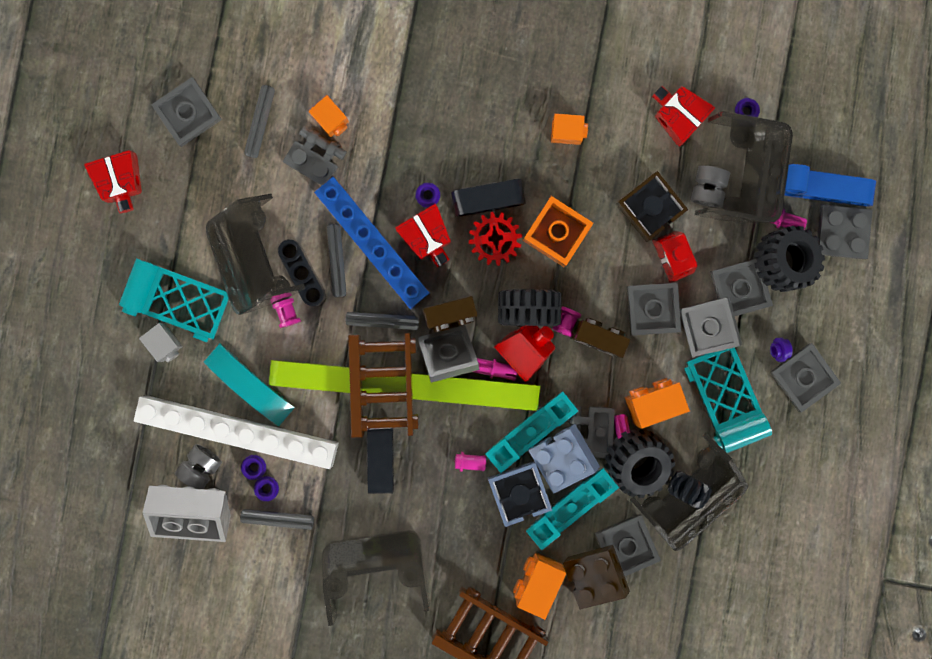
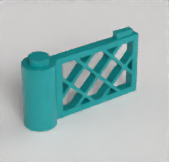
(141, 293)
(736, 431)

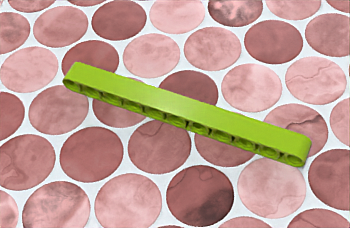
(446, 390)

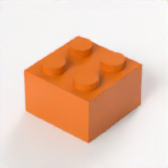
(558, 231)
(656, 403)
(539, 585)

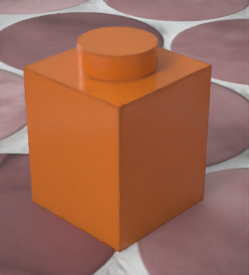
(329, 117)
(568, 129)

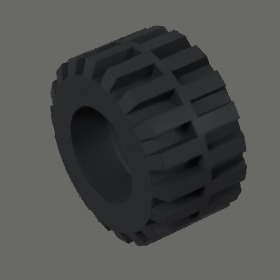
(805, 255)
(529, 307)
(651, 474)

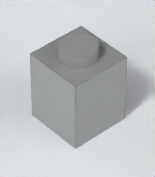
(161, 343)

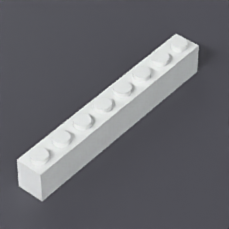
(236, 431)

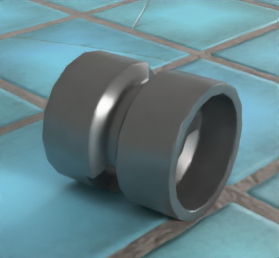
(713, 178)
(192, 474)

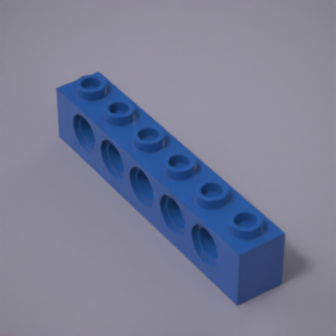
(372, 243)

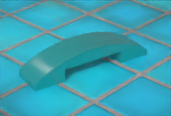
(248, 385)
(531, 431)
(571, 507)

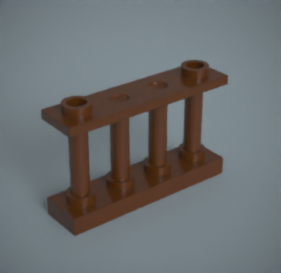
(360, 398)
(446, 639)

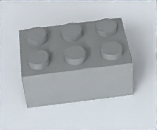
(187, 513)

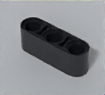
(488, 197)
(293, 264)
(380, 461)

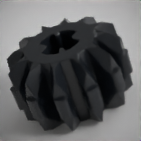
(689, 490)

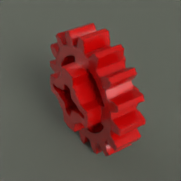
(483, 240)

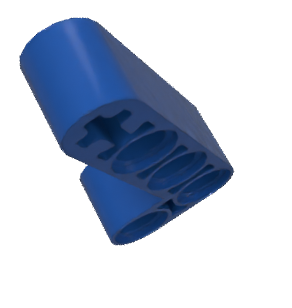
(829, 187)

